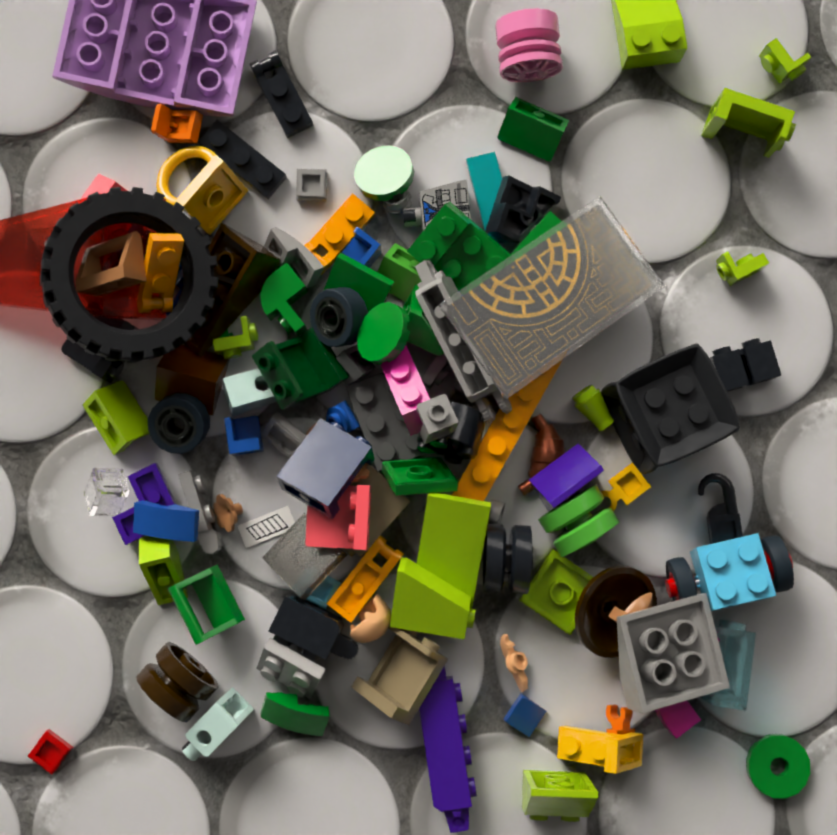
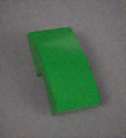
(286, 713)

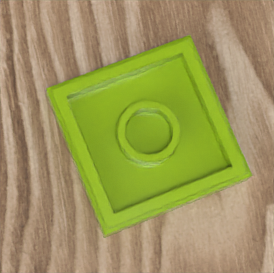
(556, 591)

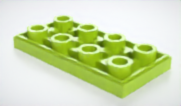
(454, 539)

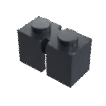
(746, 366)

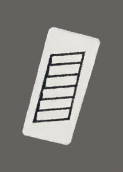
(266, 526)

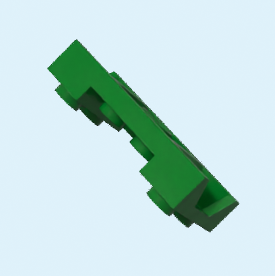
(457, 247)

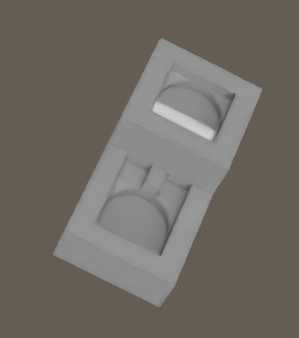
(296, 255)

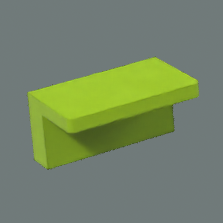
(116, 416)

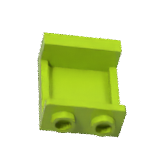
(751, 117)

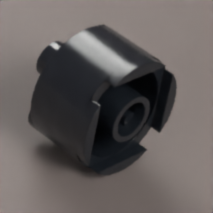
(463, 442)

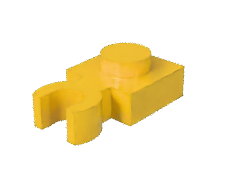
(626, 486)

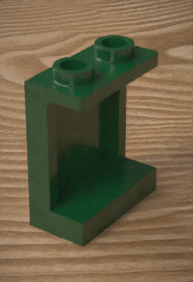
(299, 368)

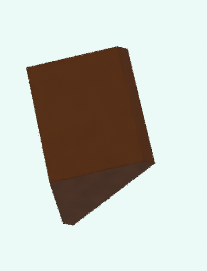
(187, 373)

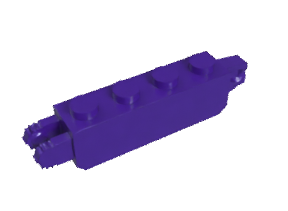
(445, 752)

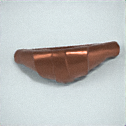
(546, 450)

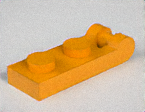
(339, 230)
(161, 271)
(364, 580)

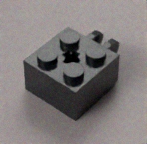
(311, 629)

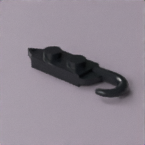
(723, 518)

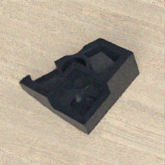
(518, 209)

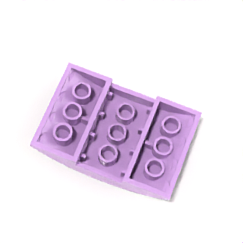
(158, 51)

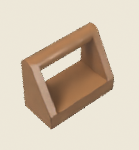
(127, 274)

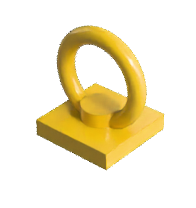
(211, 192)

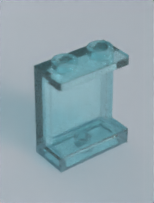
(738, 665)

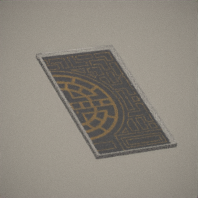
(551, 297)

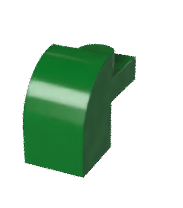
(278, 295)

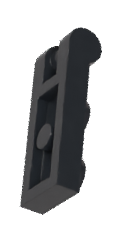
(282, 95)

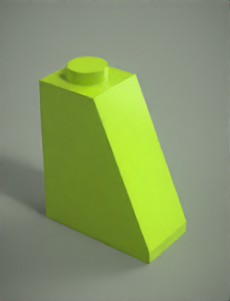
(429, 603)

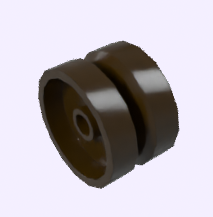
(177, 682)

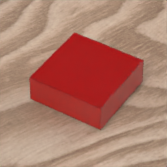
(50, 751)

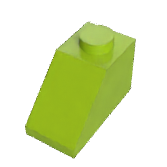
(160, 567)

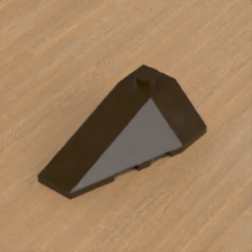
(241, 275)

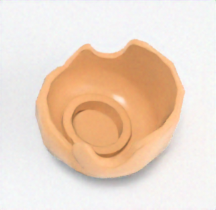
(374, 619)

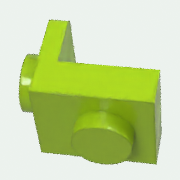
(779, 63)
(233, 346)

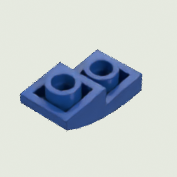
(166, 522)

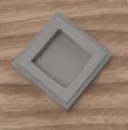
(311, 185)

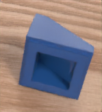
(524, 715)

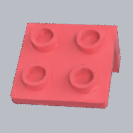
(349, 526)

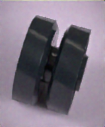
(509, 558)

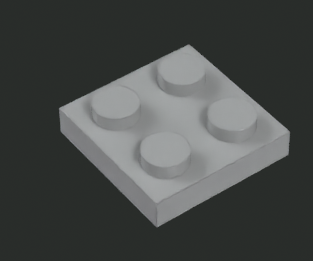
(290, 669)

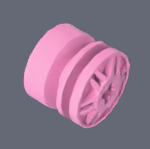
(528, 45)

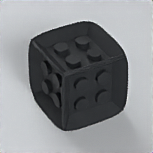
(670, 408)

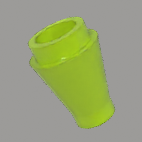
(593, 407)

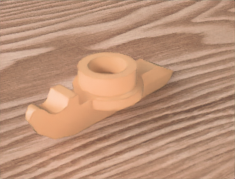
(515, 662)

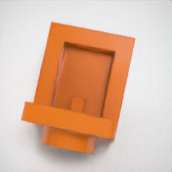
(176, 125)

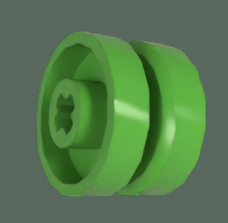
(581, 525)

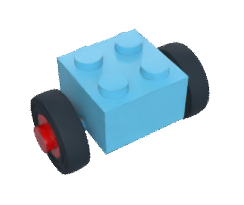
(733, 571)

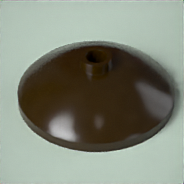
(609, 588)

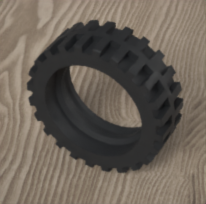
(133, 208)

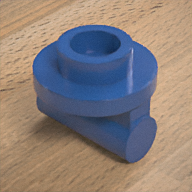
(343, 416)

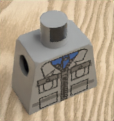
(434, 199)

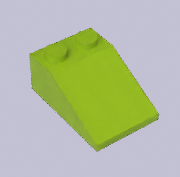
(649, 32)
(557, 794)

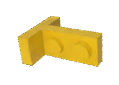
(605, 749)

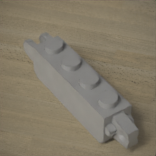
(469, 372)

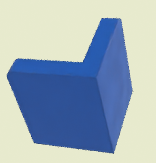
(363, 248)
(243, 435)

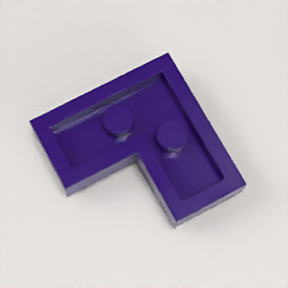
(148, 486)

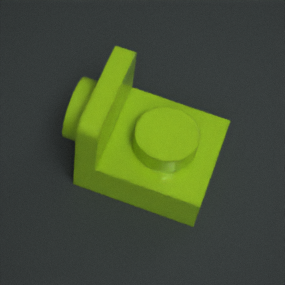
(745, 267)

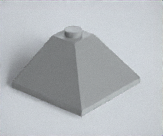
(669, 654)

